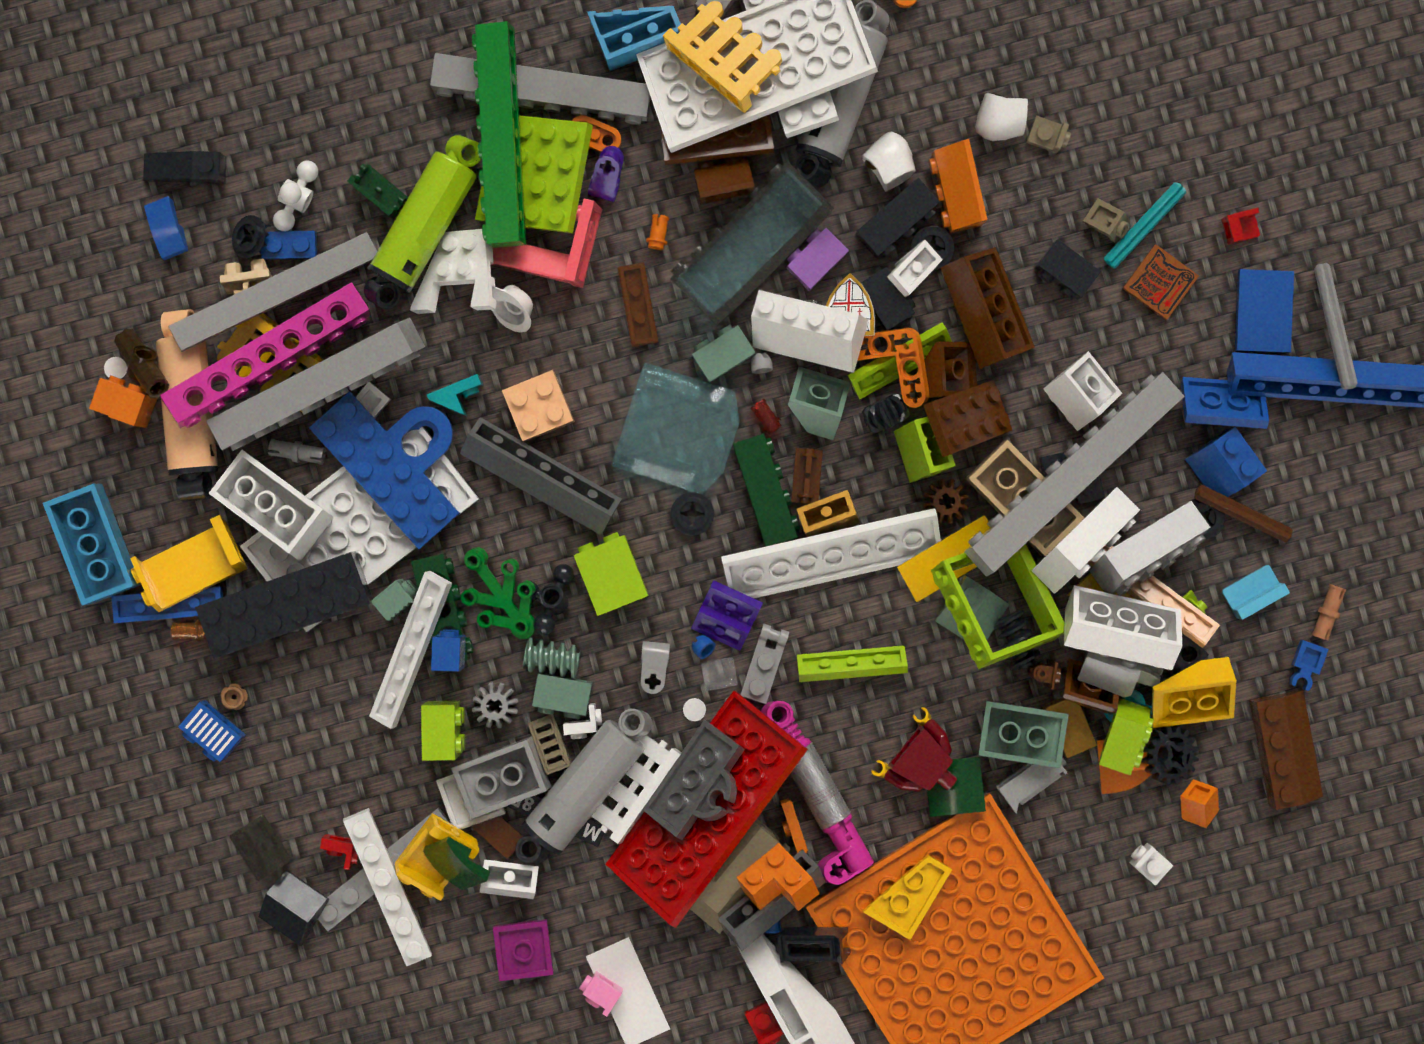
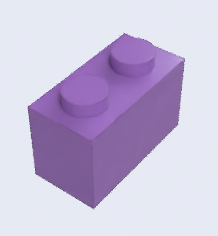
(816, 259)

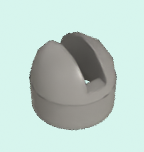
(761, 363)

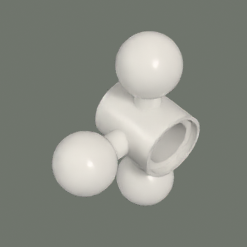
(295, 195)

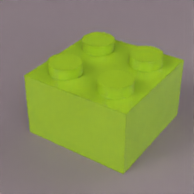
(442, 730)
(1126, 737)

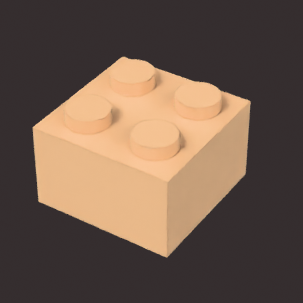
(538, 406)

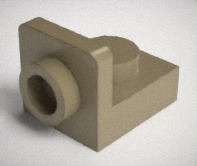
(1048, 134)
(1107, 220)

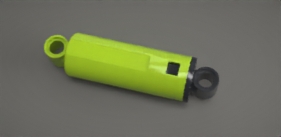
(422, 222)

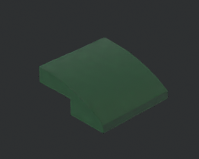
(964, 795)
(452, 862)

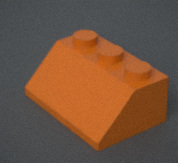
(958, 187)

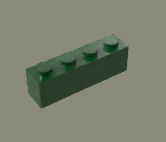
(765, 491)

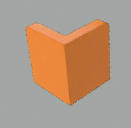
(1199, 803)

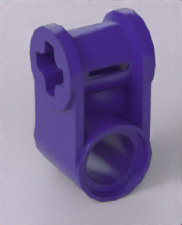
(606, 176)

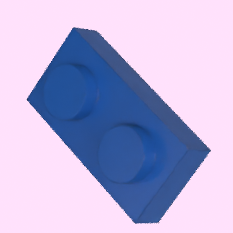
(290, 245)

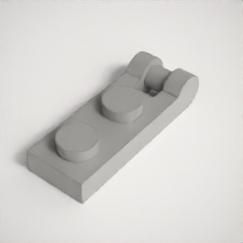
(764, 664)

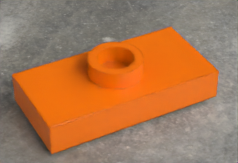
(791, 825)

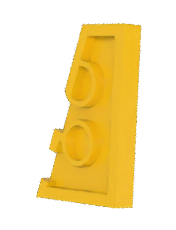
(910, 897)

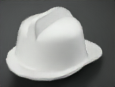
(513, 308)

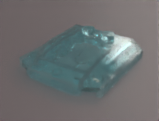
(677, 430)

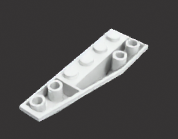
(793, 1000)

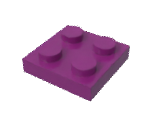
(523, 950)

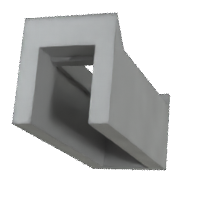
(1028, 782)

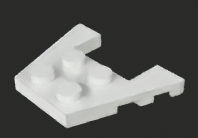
(458, 260)

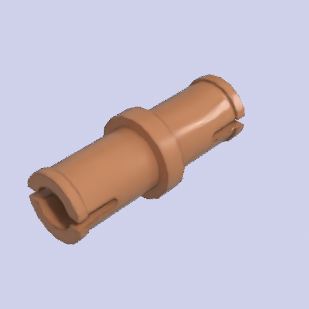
(1329, 612)

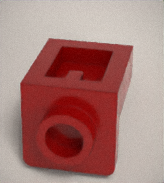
(337, 846)
(764, 1024)

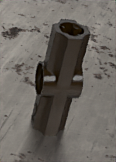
(141, 363)

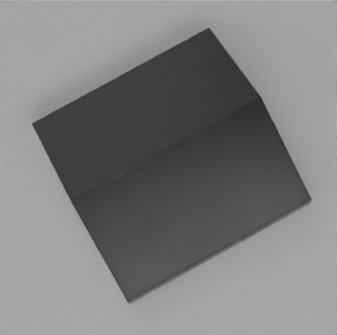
(292, 907)

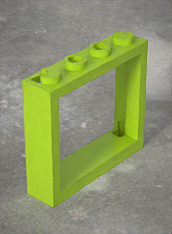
(1033, 590)

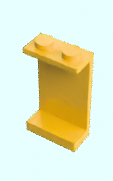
(189, 566)

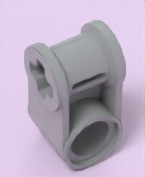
(654, 661)

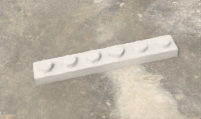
(410, 649)
(387, 887)

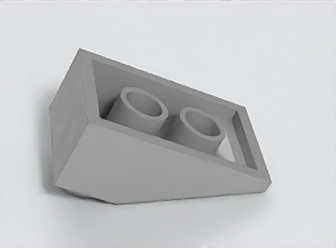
(501, 777)

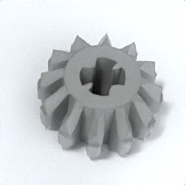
(496, 714)

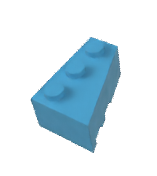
(631, 32)

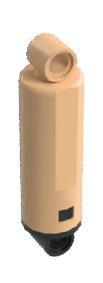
(188, 450)

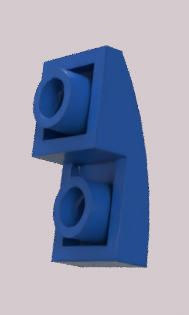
(165, 229)

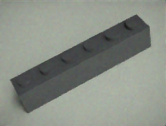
(540, 476)

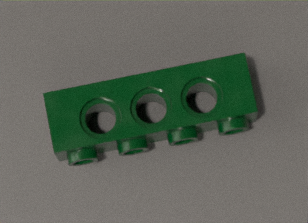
(456, 620)

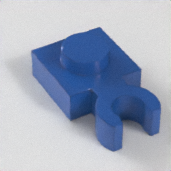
(1309, 660)

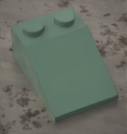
(1023, 734)

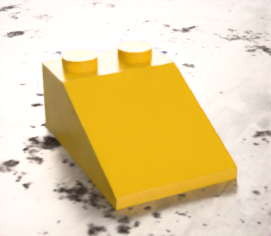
(1195, 694)

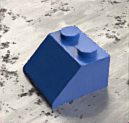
(1226, 463)

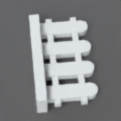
(626, 796)

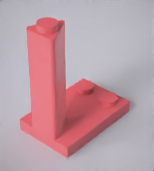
(552, 264)

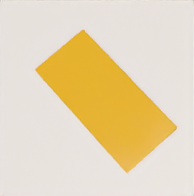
(918, 569)

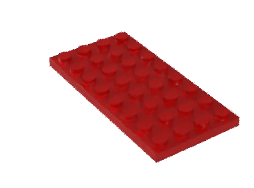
(676, 871)

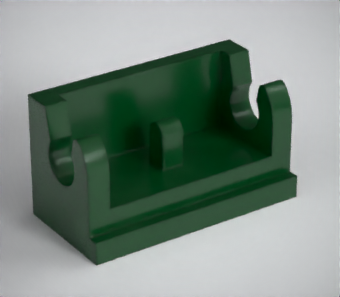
(378, 190)

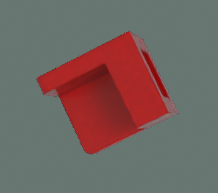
(1241, 226)

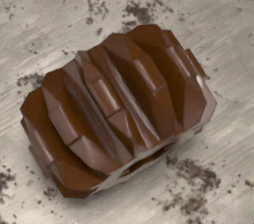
(950, 493)

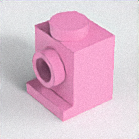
(601, 992)

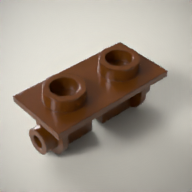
(806, 475)
(1046, 673)

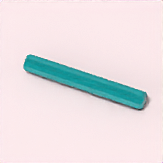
(1145, 225)

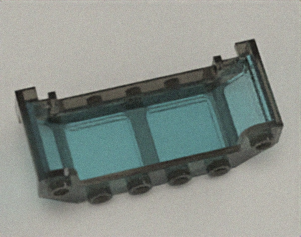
(752, 243)

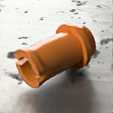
(658, 232)

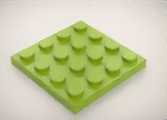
(552, 172)

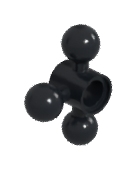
(544, 623)

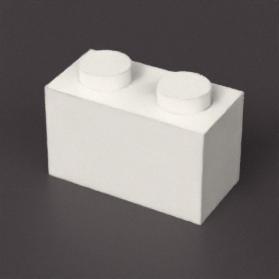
(510, 879)

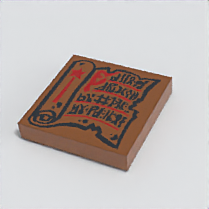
(1160, 282)

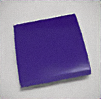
(726, 615)

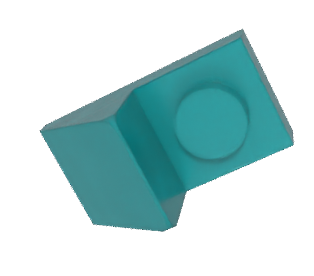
(450, 394)

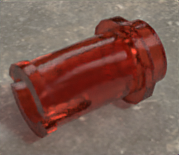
(766, 417)

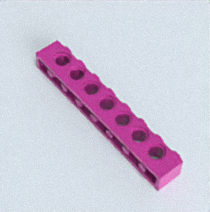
(273, 341)

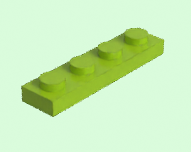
(885, 370)
(852, 663)

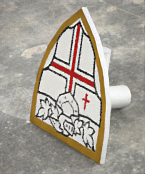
(853, 297)

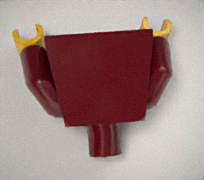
(921, 759)

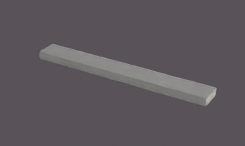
(273, 292)

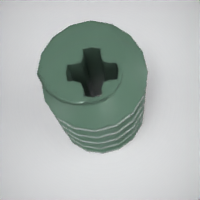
(551, 658)

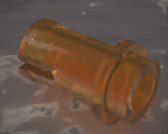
(187, 631)

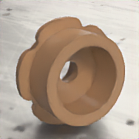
(230, 703)

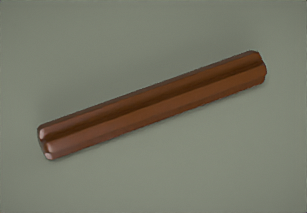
(1243, 513)

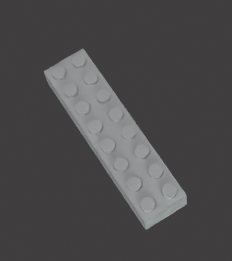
(308, 388)

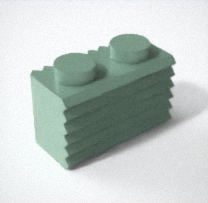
(395, 598)

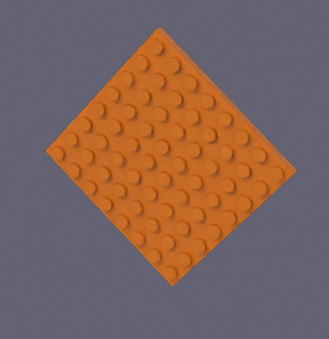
(985, 953)

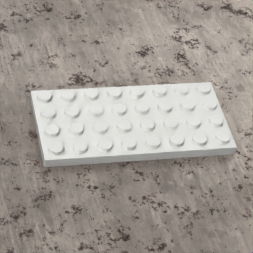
(819, 52)
(359, 521)

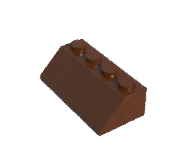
(987, 307)
(1286, 749)

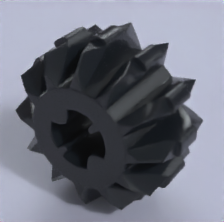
(885, 413)

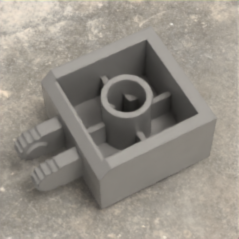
(1117, 674)

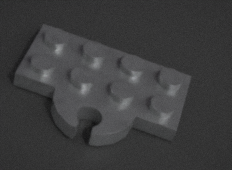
(696, 782)

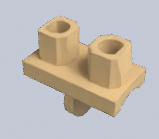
(236, 281)

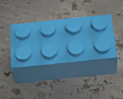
(91, 543)

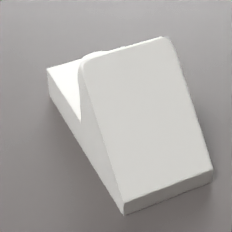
(914, 268)

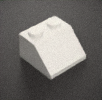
(1082, 391)

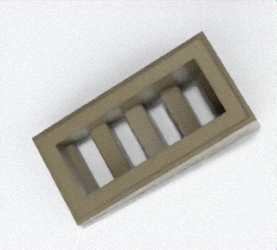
(559, 765)

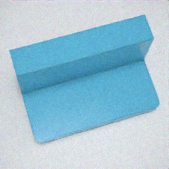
(1254, 592)

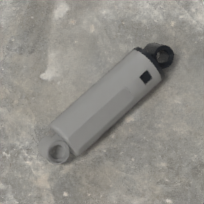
(830, 142)
(583, 786)

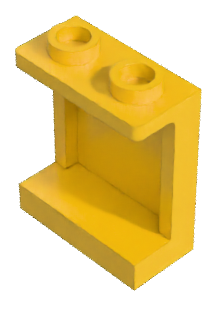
(414, 867)

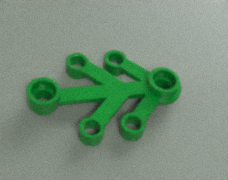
(501, 596)

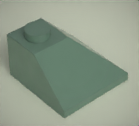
(818, 401)
(984, 604)

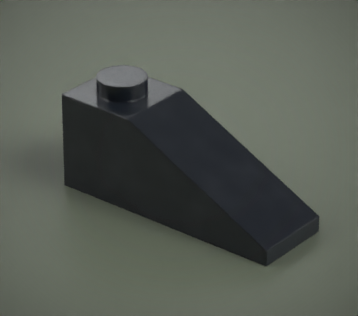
(185, 167)

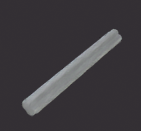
(1335, 326)

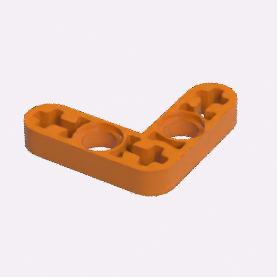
(902, 355)

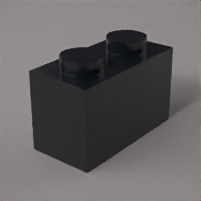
(1067, 270)
(888, 302)

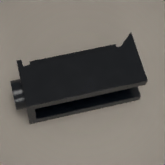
(812, 935)

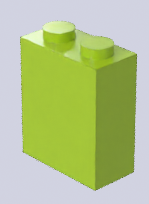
(921, 451)
(610, 573)

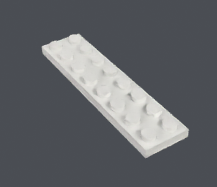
(831, 555)

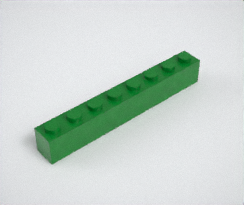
(499, 135)

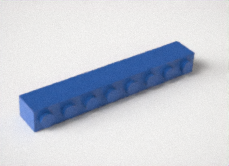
(1319, 380)

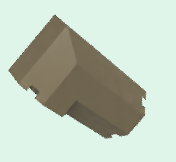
(724, 888)

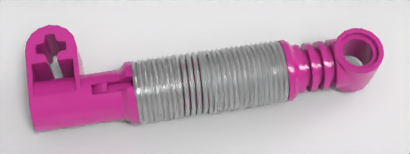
(825, 804)

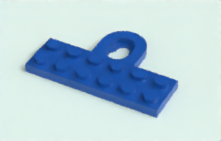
(384, 467)

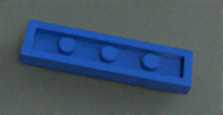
(133, 608)

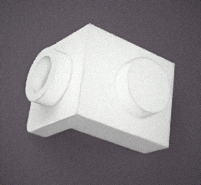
(580, 728)

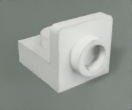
(1150, 863)

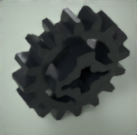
(1170, 754)

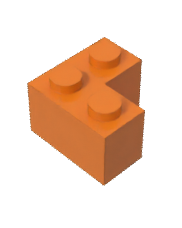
(123, 402)
(777, 874)

